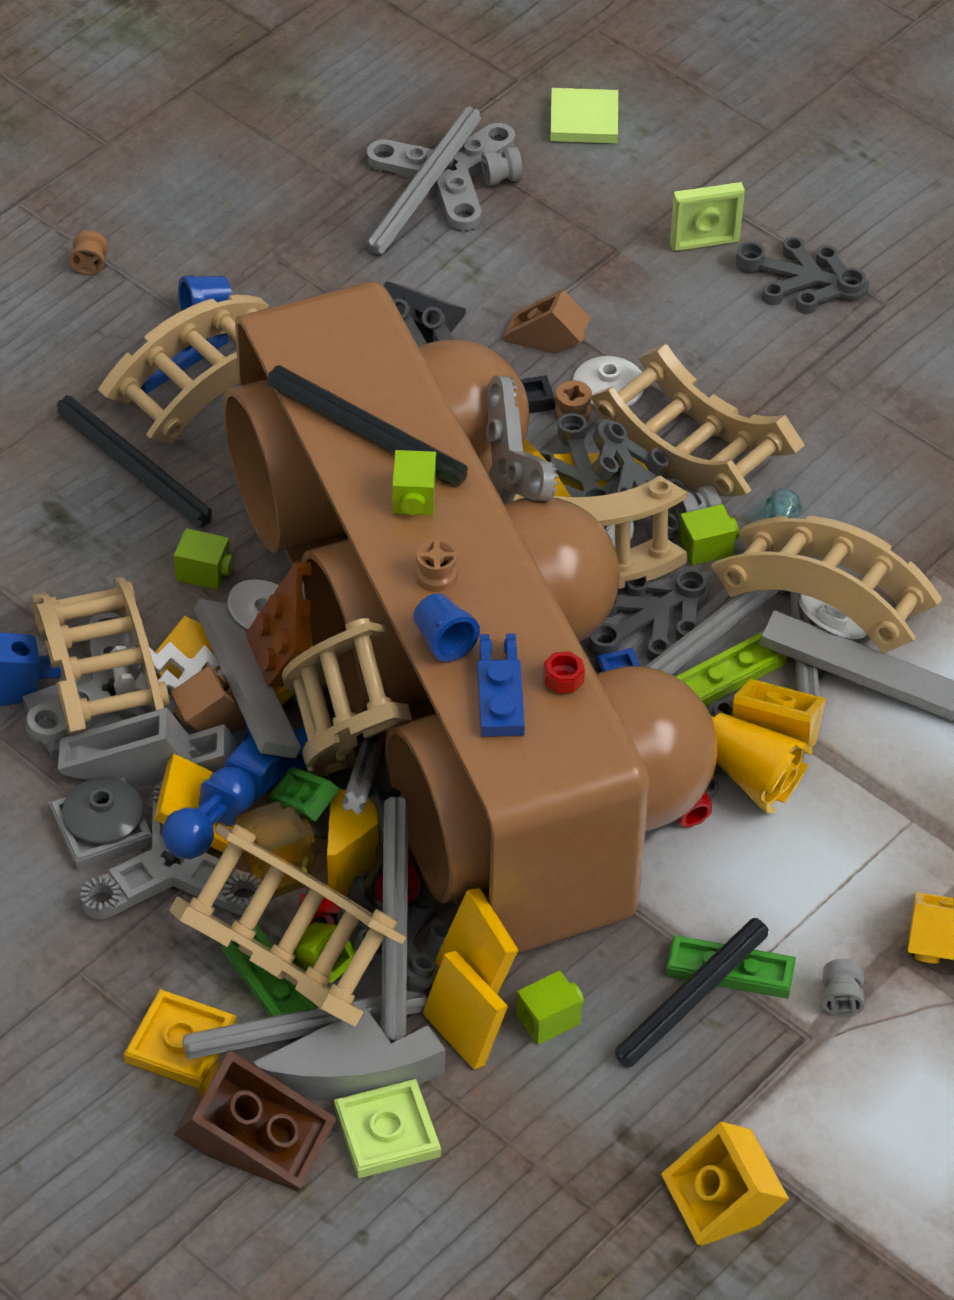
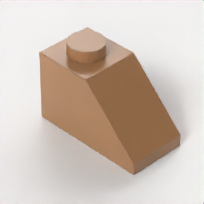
(549, 324)
(207, 702)

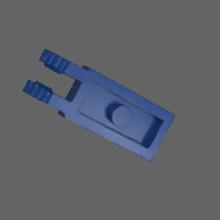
(500, 690)

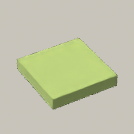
(584, 115)
(706, 216)
(387, 1128)

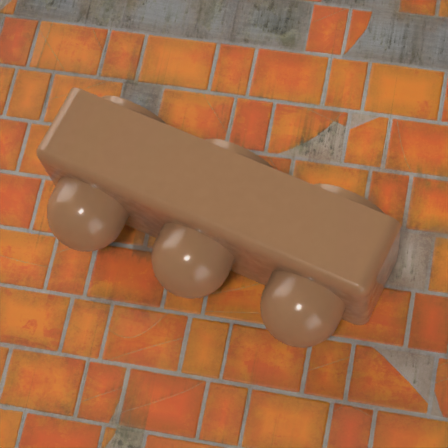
(532, 819)

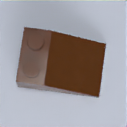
(255, 1123)

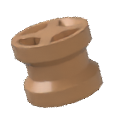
(88, 252)
(573, 398)
(436, 565)

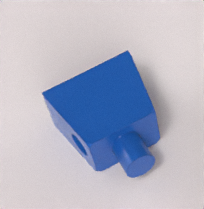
(21, 667)

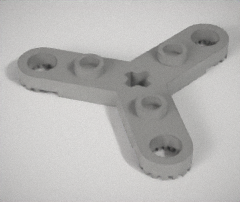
(453, 187)
(511, 467)
(92, 690)
(149, 875)

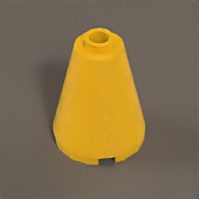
(760, 759)

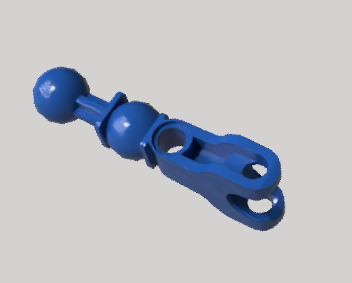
(227, 794)

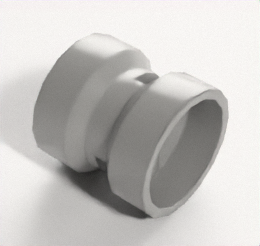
(501, 166)
(705, 497)
(843, 991)

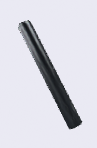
(691, 992)

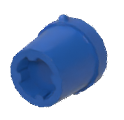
(199, 289)
(446, 627)

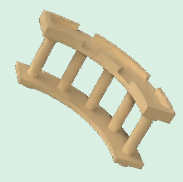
(172, 336)
(718, 418)
(618, 509)
(779, 562)
(49, 621)
(330, 746)
(279, 959)

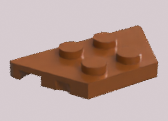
(282, 626)

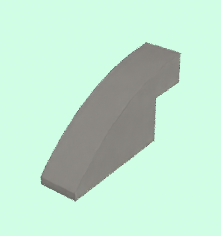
(141, 748)
(354, 1060)

